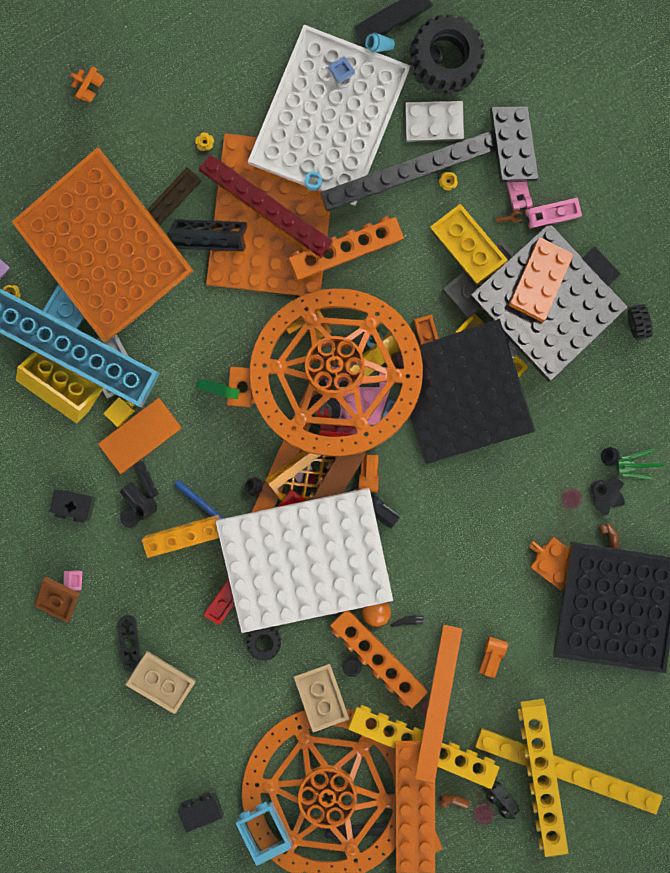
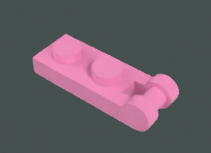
(518, 189)
(554, 213)

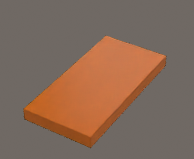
(140, 435)

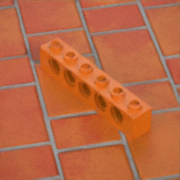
(391, 232)
(416, 690)

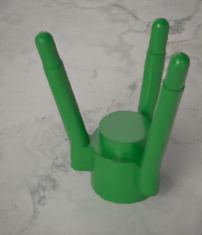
(626, 466)

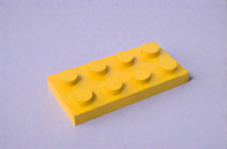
(468, 244)

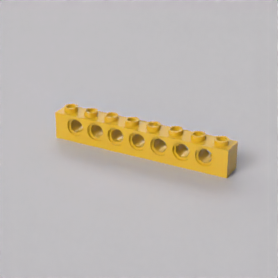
(484, 777)
(556, 843)

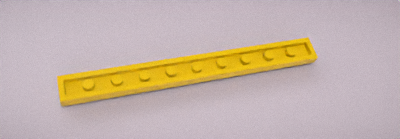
(573, 773)

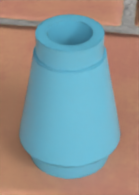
(377, 42)

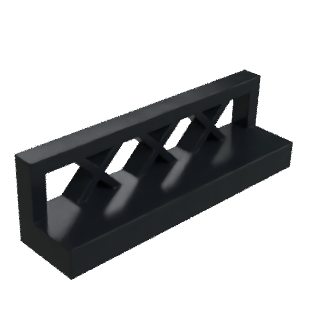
(207, 237)

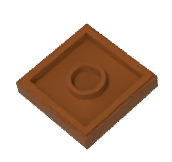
(57, 599)

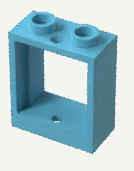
(271, 851)

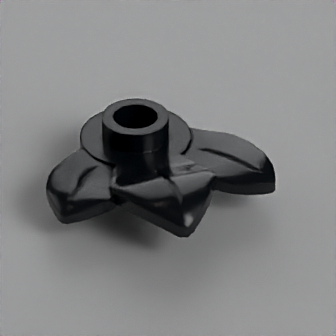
(609, 496)

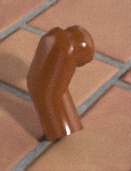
(612, 534)
(457, 800)

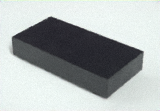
(601, 266)

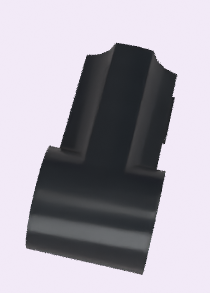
(141, 506)
(383, 512)

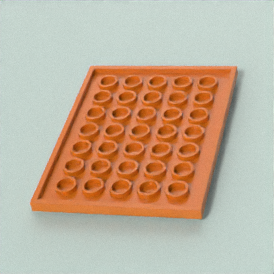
(102, 245)
(264, 260)

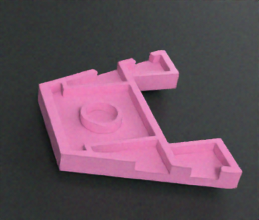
(367, 396)

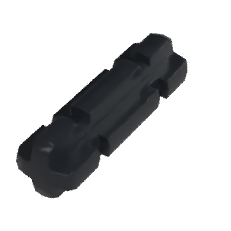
(146, 480)

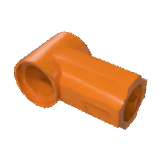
(368, 475)
(494, 651)

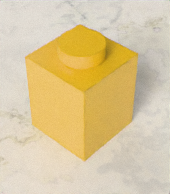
(120, 411)

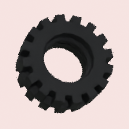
(640, 322)
(260, 654)

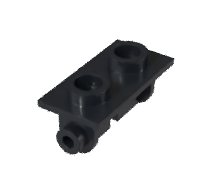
(507, 807)

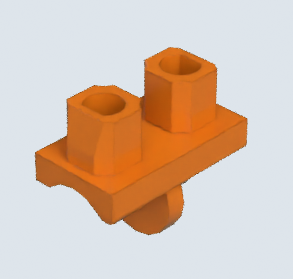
(91, 77)

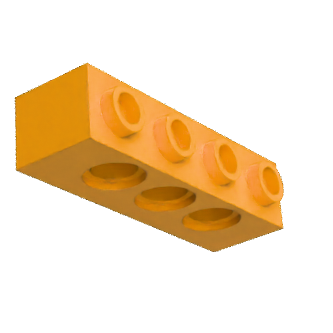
(181, 536)

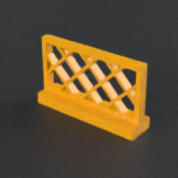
(293, 467)

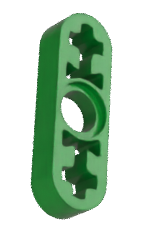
(217, 388)

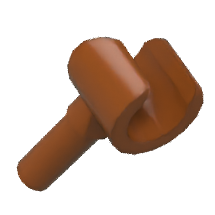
(512, 217)

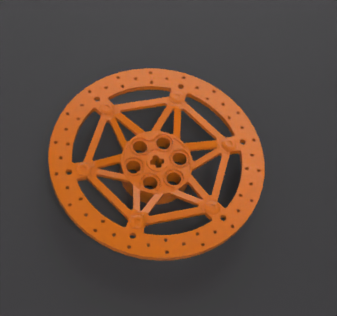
(389, 318)
(326, 806)

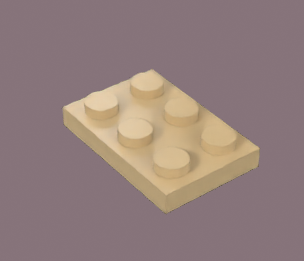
(160, 682)
(321, 698)

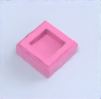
(73, 579)

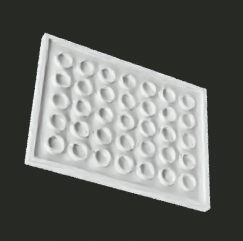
(326, 123)
(304, 560)

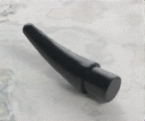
(408, 620)

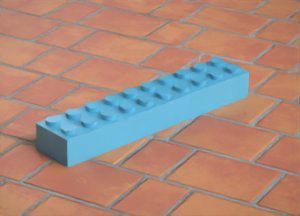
(75, 350)

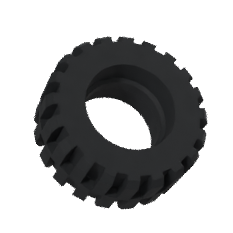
(463, 37)

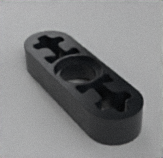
(123, 629)

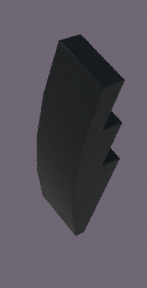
(392, 17)

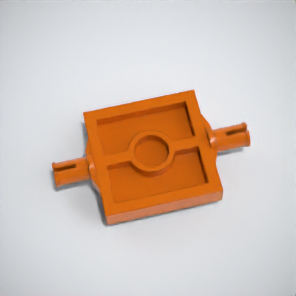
(551, 561)

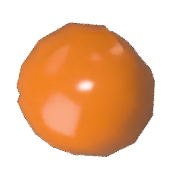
(377, 614)

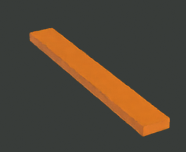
(267, 497)
(438, 704)

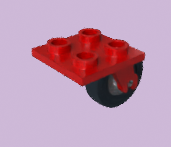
(330, 409)

